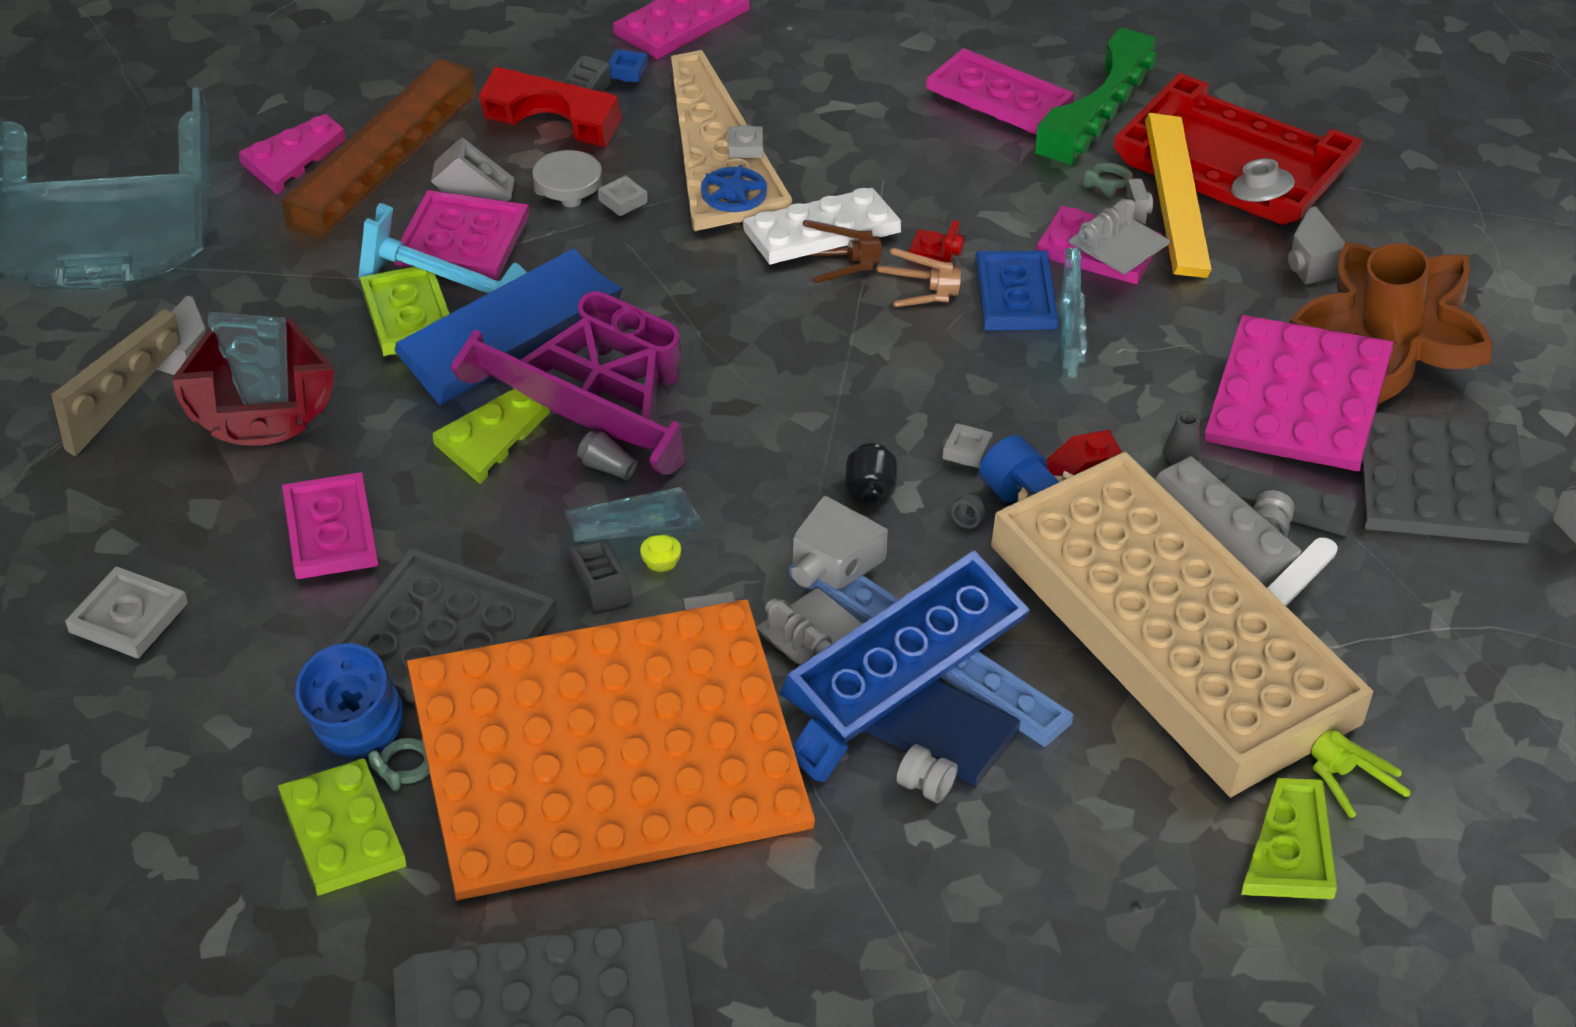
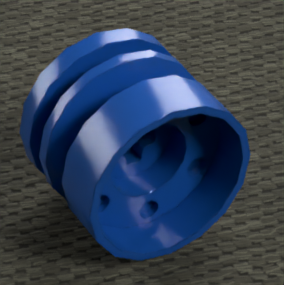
(344, 681)

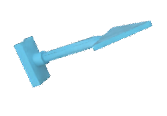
(380, 247)

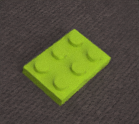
(402, 304)
(341, 826)

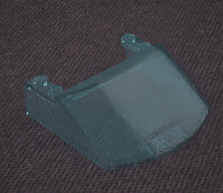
(104, 228)

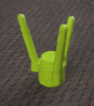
(1341, 755)

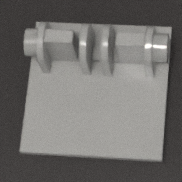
(1118, 238)
(806, 625)

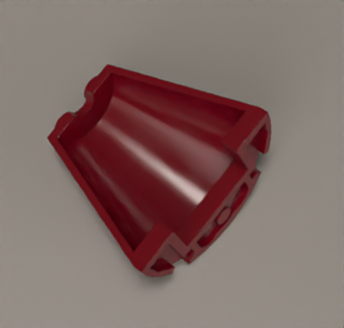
(211, 398)

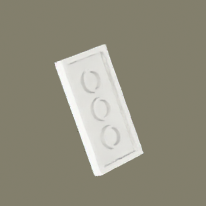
(783, 237)

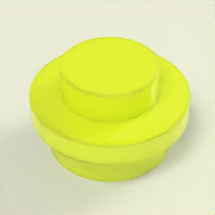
(660, 552)

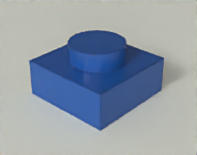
(628, 65)
(818, 750)

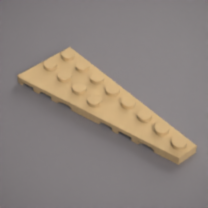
(703, 120)

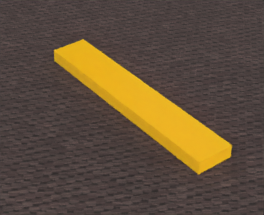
(1178, 196)

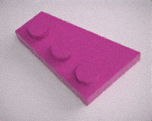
(288, 152)

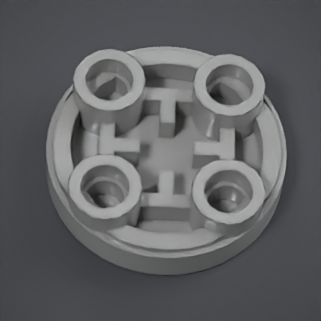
(567, 176)

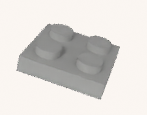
(126, 612)

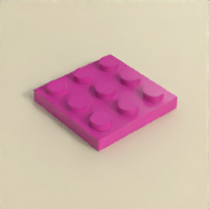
(466, 231)

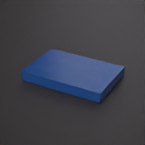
(1016, 290)

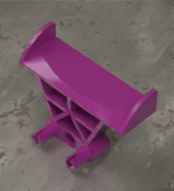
(650, 353)

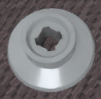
(1262, 181)

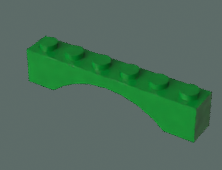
(1071, 128)

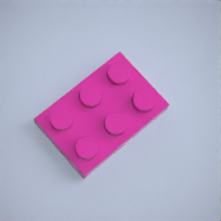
(1067, 225)
(329, 525)

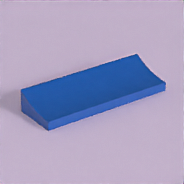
(510, 318)
(905, 647)

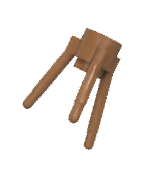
(942, 279)

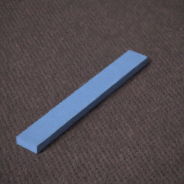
(976, 676)

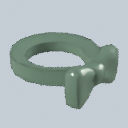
(1109, 186)
(394, 779)

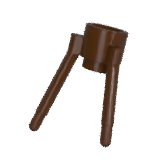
(864, 250)

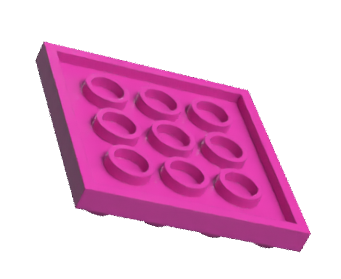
(1299, 392)

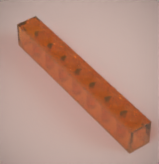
(378, 149)

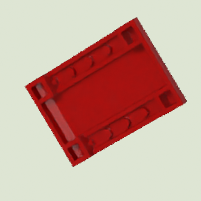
(1228, 137)

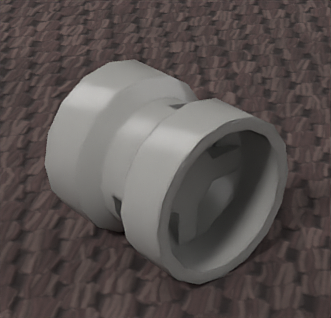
(1276, 509)
(927, 773)

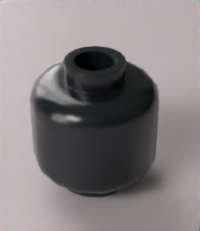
(871, 473)

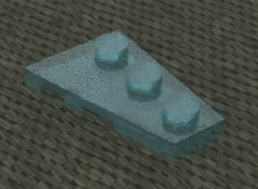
(1071, 323)
(255, 353)
(637, 516)

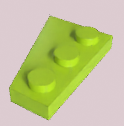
(489, 431)
(1294, 845)

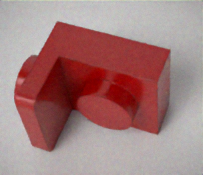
(937, 245)

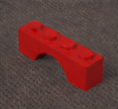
(516, 95)

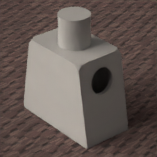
(836, 546)

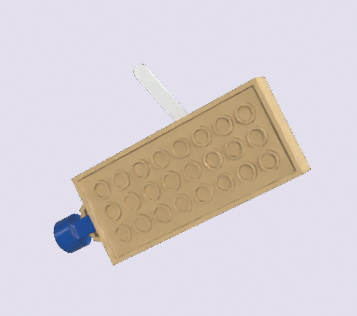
(1175, 612)

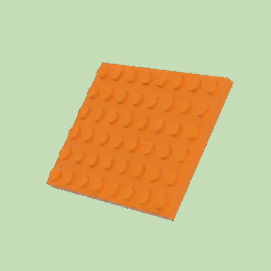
(606, 748)

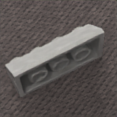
(1230, 520)

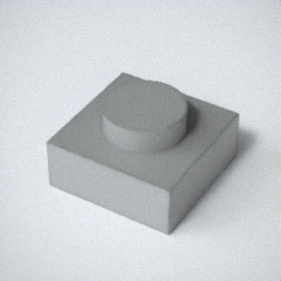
(745, 141)
(622, 195)
(1142, 199)
(967, 445)

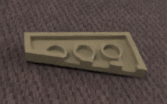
(108, 383)

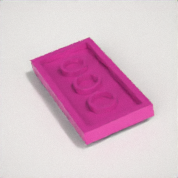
(673, 23)
(997, 89)

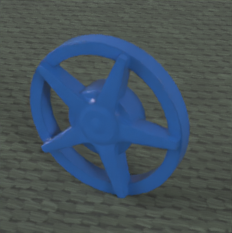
(733, 189)

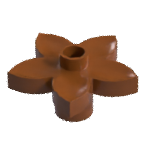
(1406, 300)

